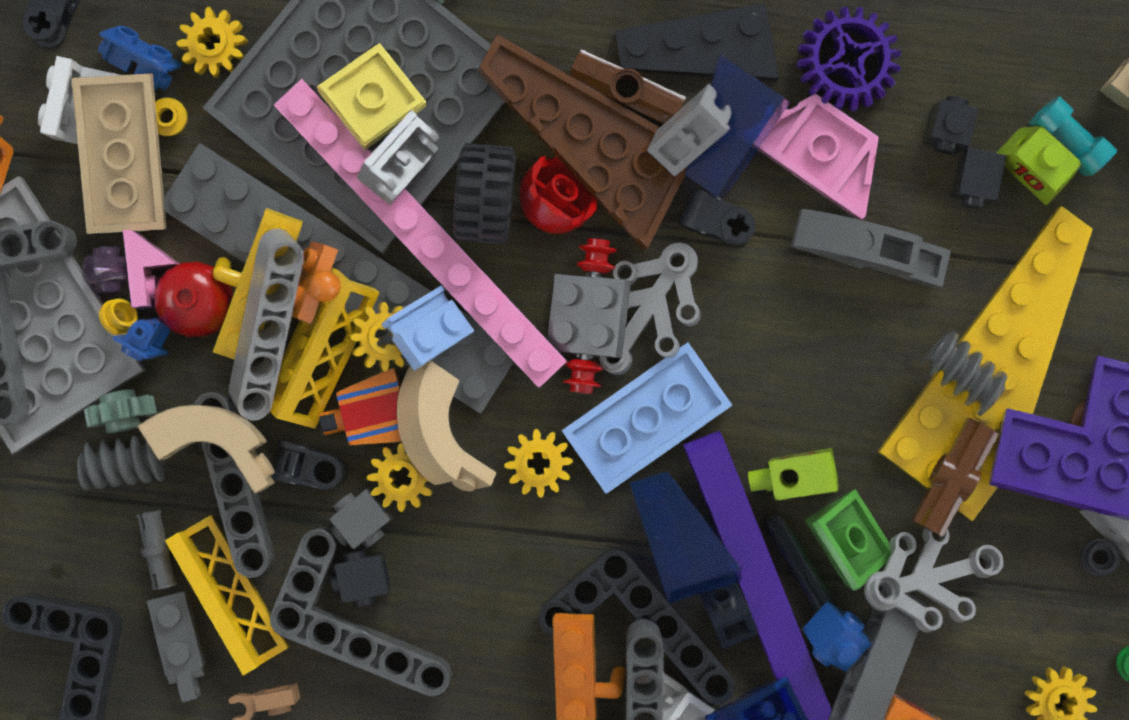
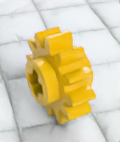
(201, 33)
(368, 341)
(528, 474)
(386, 480)
(1048, 695)

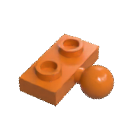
(315, 281)

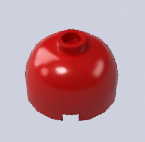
(554, 197)
(192, 299)

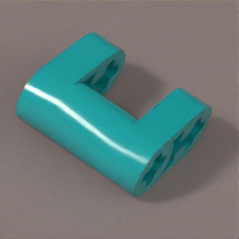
(1090, 151)

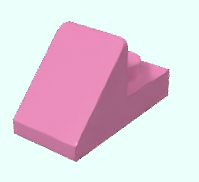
(141, 259)

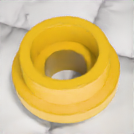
(179, 119)
(117, 316)

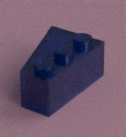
(752, 117)
(681, 542)

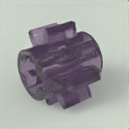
(105, 269)

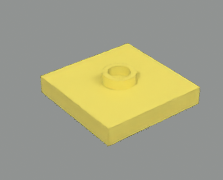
(371, 96)

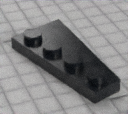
(696, 43)

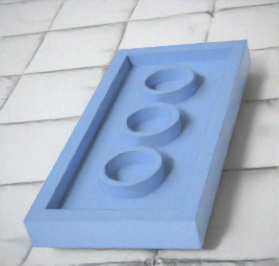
(646, 418)

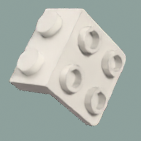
(58, 113)

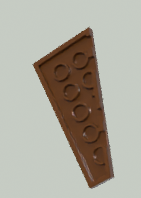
(589, 135)

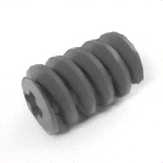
(966, 371)
(118, 464)

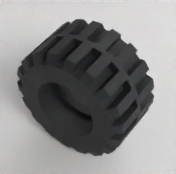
(484, 193)

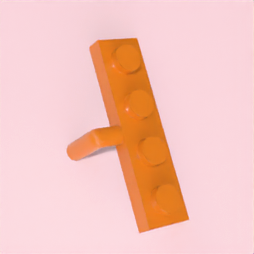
(576, 669)

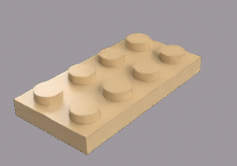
(119, 153)

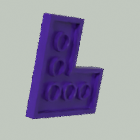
(1072, 462)

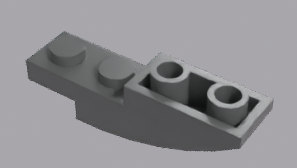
(871, 246)

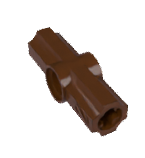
(603, 76)
(955, 477)

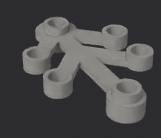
(654, 302)
(927, 580)

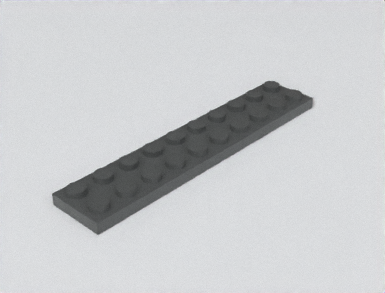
(228, 209)

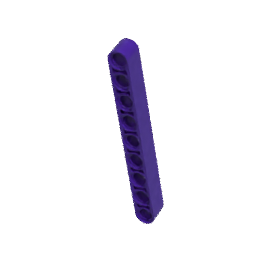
(760, 581)

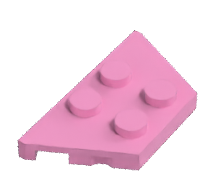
(825, 152)

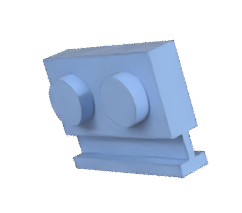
(427, 328)

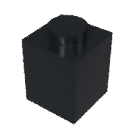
(978, 177)

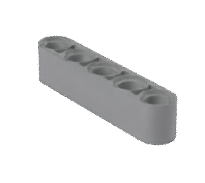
(260, 308)

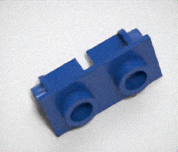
(124, 46)
(144, 339)

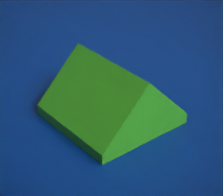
(850, 539)

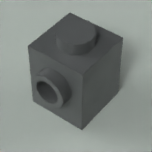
(359, 519)

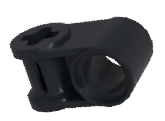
(42, 13)
(709, 217)
(301, 465)

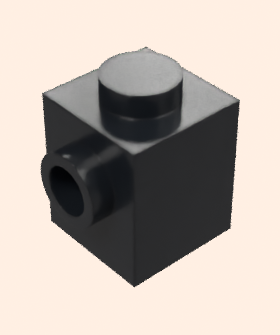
(950, 125)
(361, 577)
(729, 614)

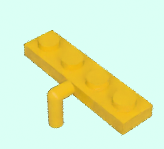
(230, 331)

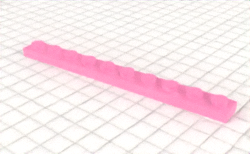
(424, 238)

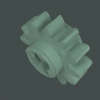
(120, 411)

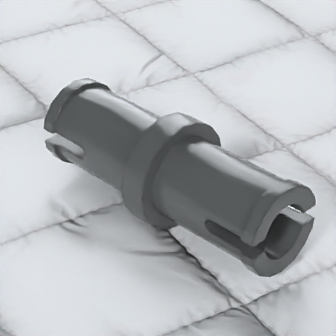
(156, 549)

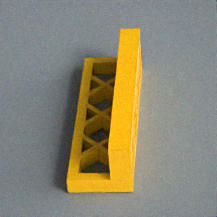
(307, 352)
(215, 602)

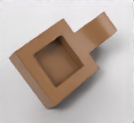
(275, 700)

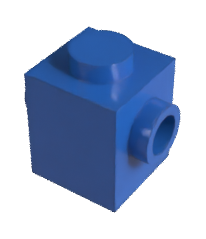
(836, 637)

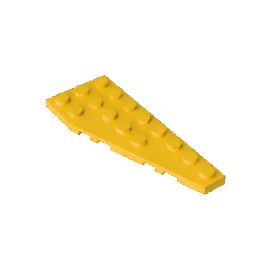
(1013, 332)

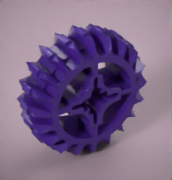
(842, 43)

